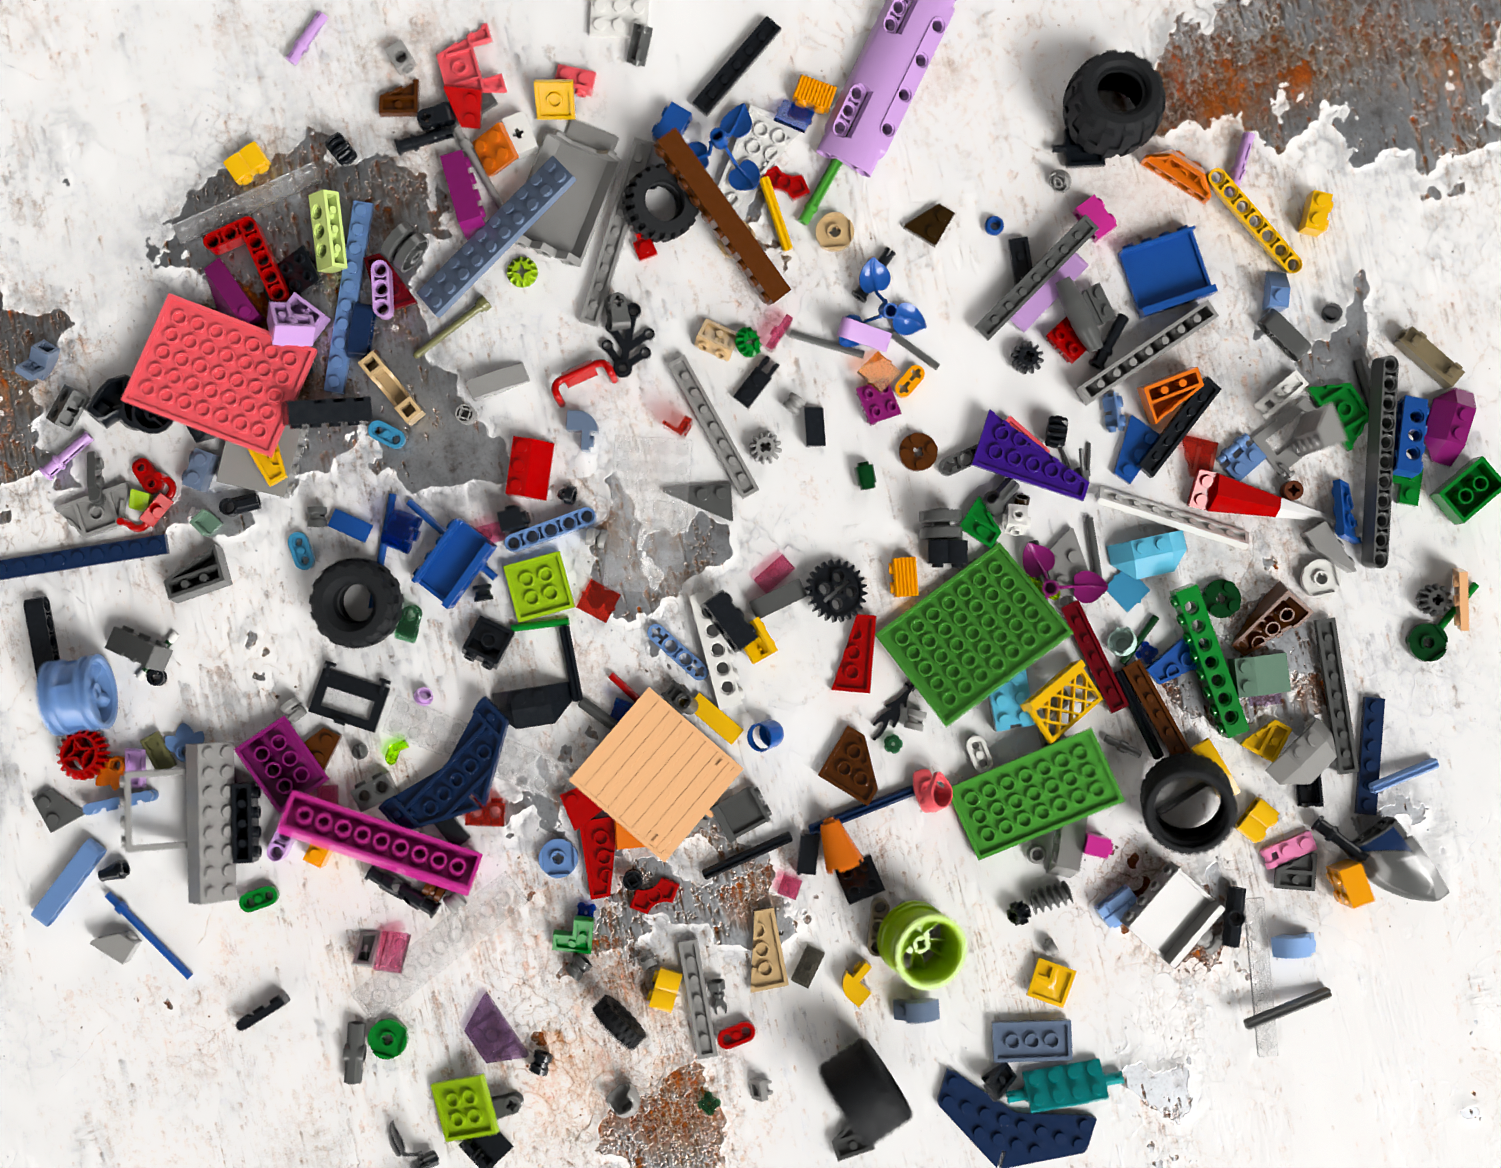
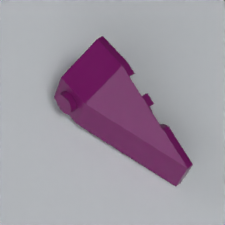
(229, 294)

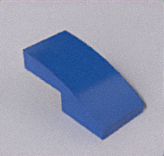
(350, 525)

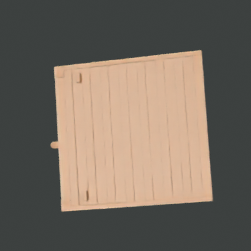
(656, 774)

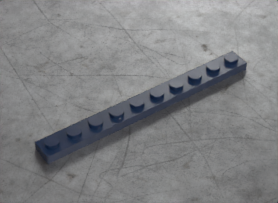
(84, 557)

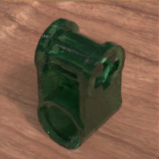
(408, 626)

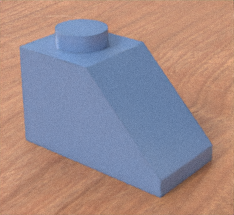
(1276, 291)

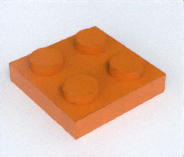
(495, 149)

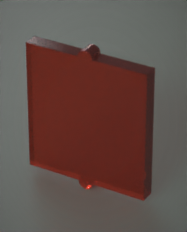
(598, 601)

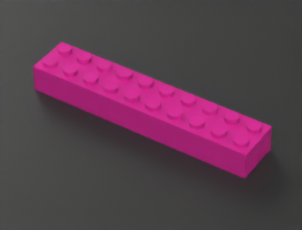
(379, 843)

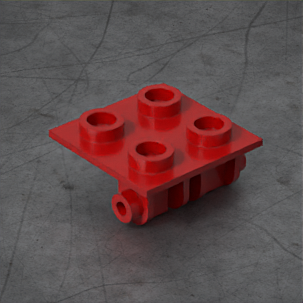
(1066, 340)

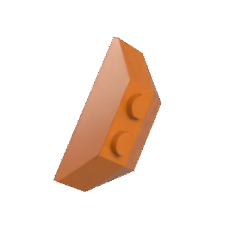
(1180, 172)

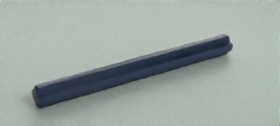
(863, 809)

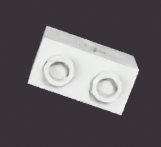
(518, 124)

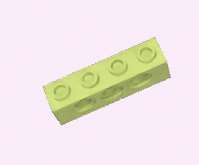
(328, 231)

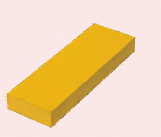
(717, 719)

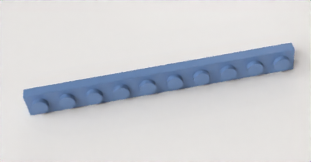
(348, 295)

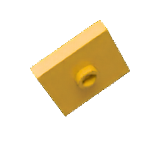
(554, 99)

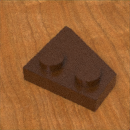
(401, 101)
(323, 745)

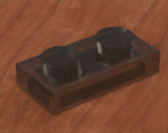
(807, 966)

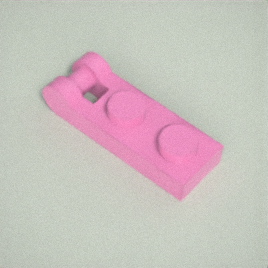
(1288, 849)

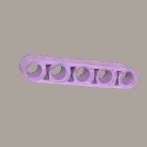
(1047, 293)

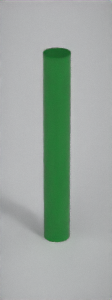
(1450, 614)
(540, 624)

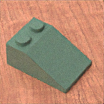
(1260, 674)

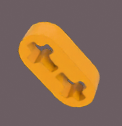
(906, 378)

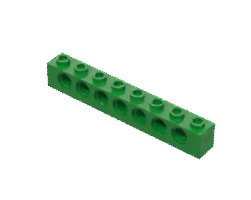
(1237, 721)

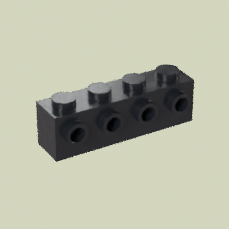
(246, 822)

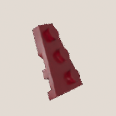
(402, 295)

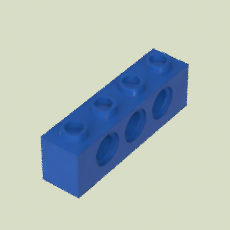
(1419, 410)

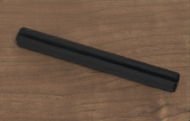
(1139, 716)
(747, 855)

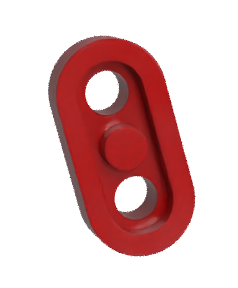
(147, 476)
(737, 1036)

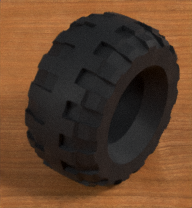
(329, 608)

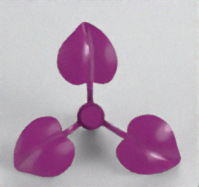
(1039, 559)

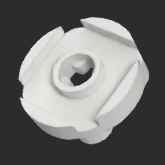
(1326, 569)

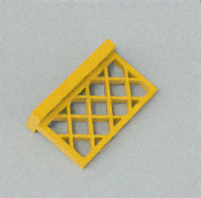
(1056, 685)

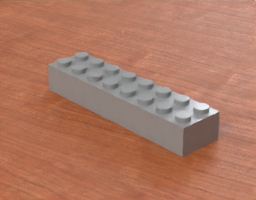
(210, 822)

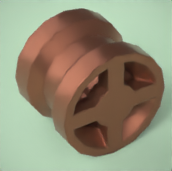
(1287, 492)

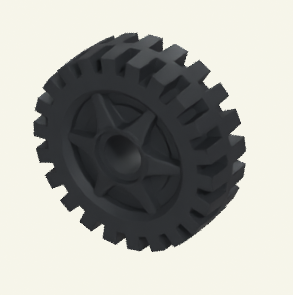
(619, 1022)

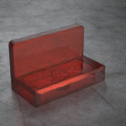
(682, 430)

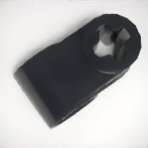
(439, 117)

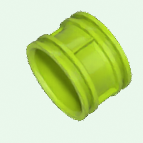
(900, 934)

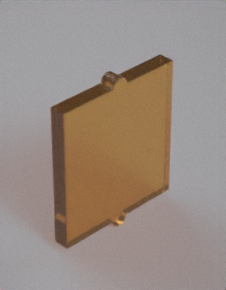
(879, 372)

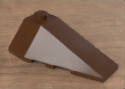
(1272, 617)

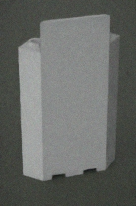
(571, 221)

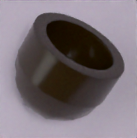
(1021, 499)

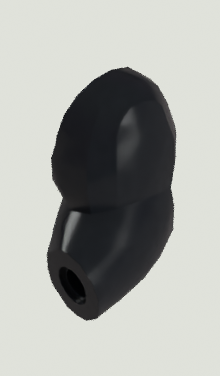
(108, 409)

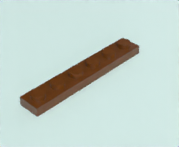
(1155, 708)

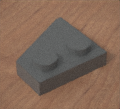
(56, 810)

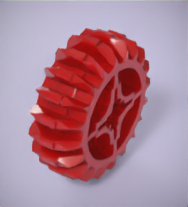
(93, 758)

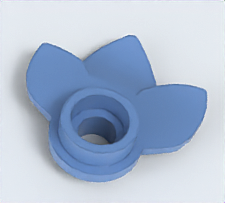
(183, 736)

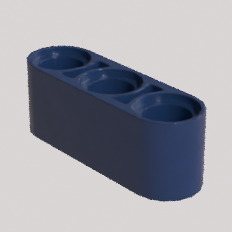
(361, 331)

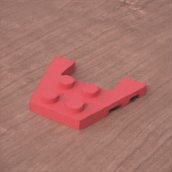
(461, 68)

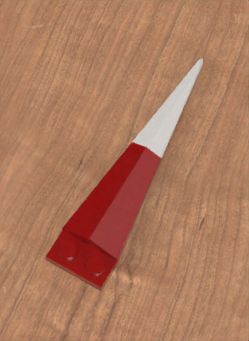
(1226, 495)

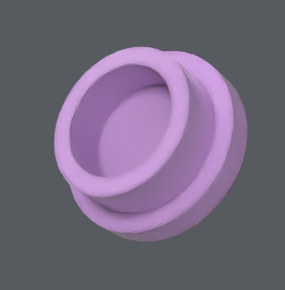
(423, 696)

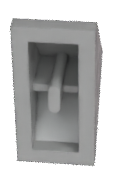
(366, 949)

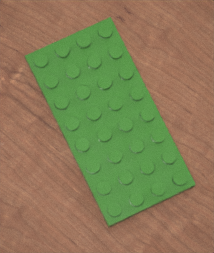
(1036, 794)

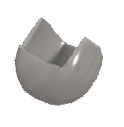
(624, 1100)

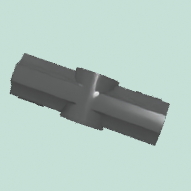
(354, 1052)

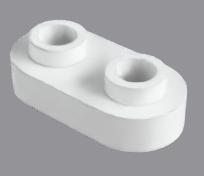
(979, 754)

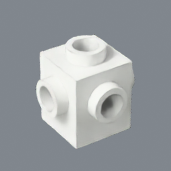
(1016, 519)

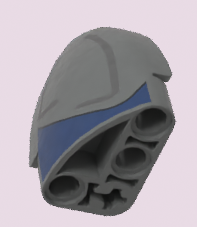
(1399, 862)

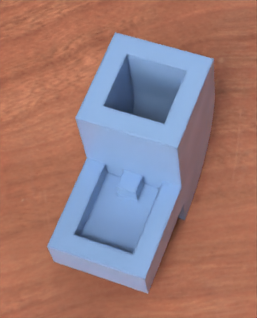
(1293, 945)

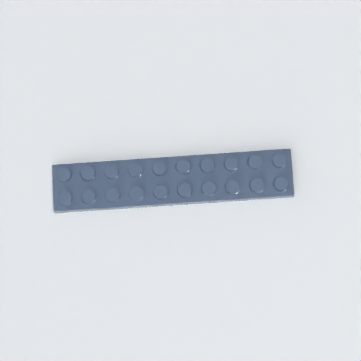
(496, 236)

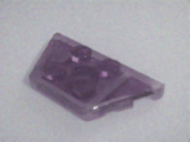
(493, 1034)

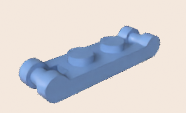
(112, 803)

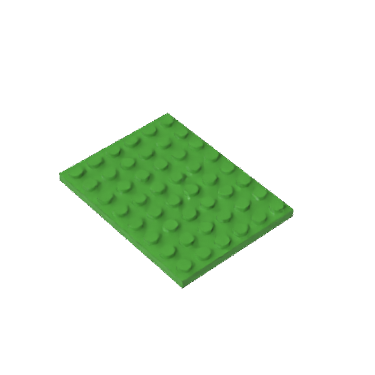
(973, 634)

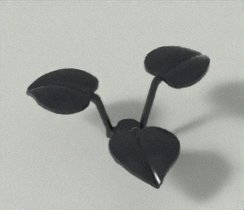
(425, 1160)

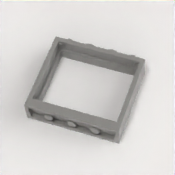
(125, 802)

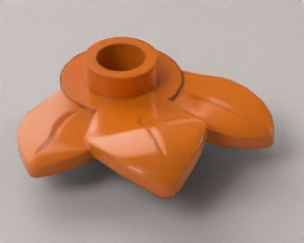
(111, 774)

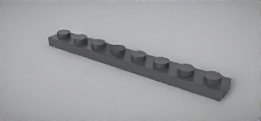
(1036, 277)
(1336, 695)

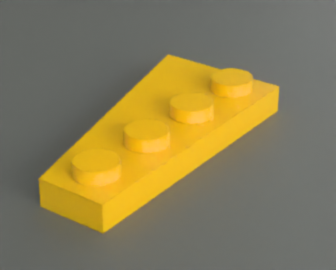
(271, 468)

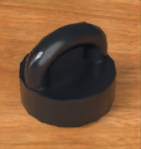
(1331, 313)
(569, 496)

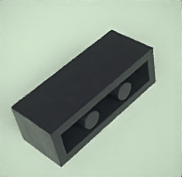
(729, 621)

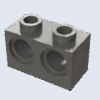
(68, 408)
(376, 795)

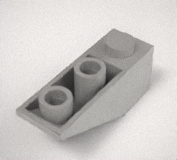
(1323, 542)

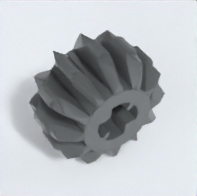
(1427, 603)

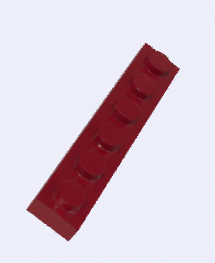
(1094, 656)

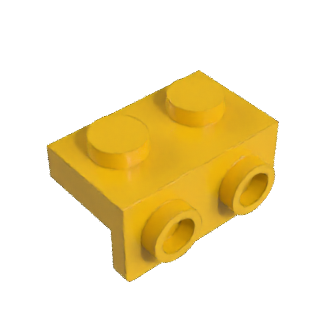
(761, 646)

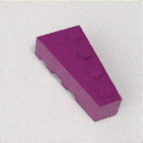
(463, 192)

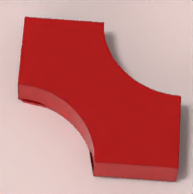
(793, 186)
(663, 891)

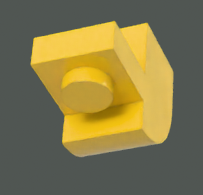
(853, 988)

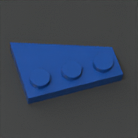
(1345, 520)

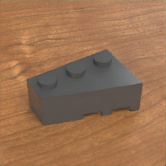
(200, 577)
(139, 648)

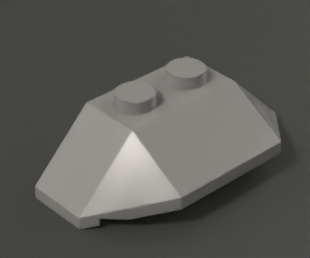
(1305, 756)

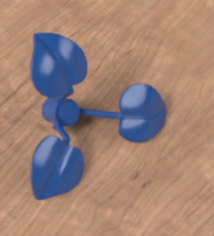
(735, 123)
(905, 316)

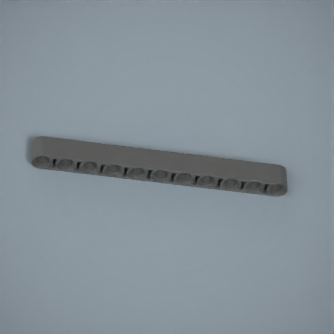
(1379, 462)

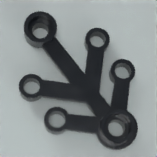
(628, 345)

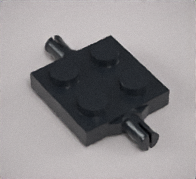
(1075, 155)

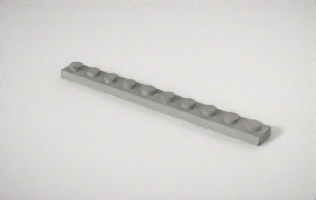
(614, 238)

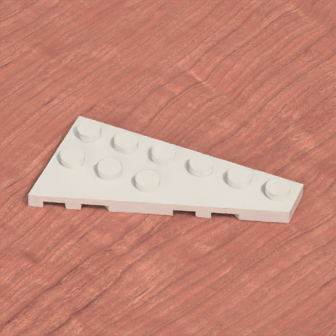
(761, 145)

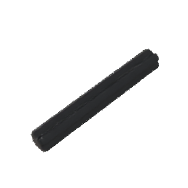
(570, 662)

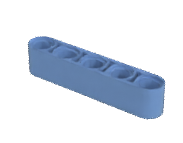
(540, 529)
(68, 882)

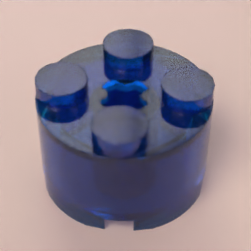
(401, 531)

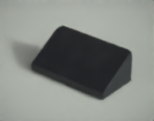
(814, 426)

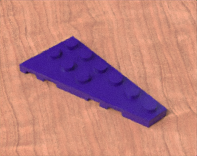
(1018, 457)

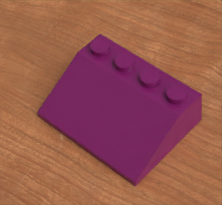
(281, 763)

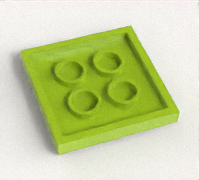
(539, 586)
(465, 1107)

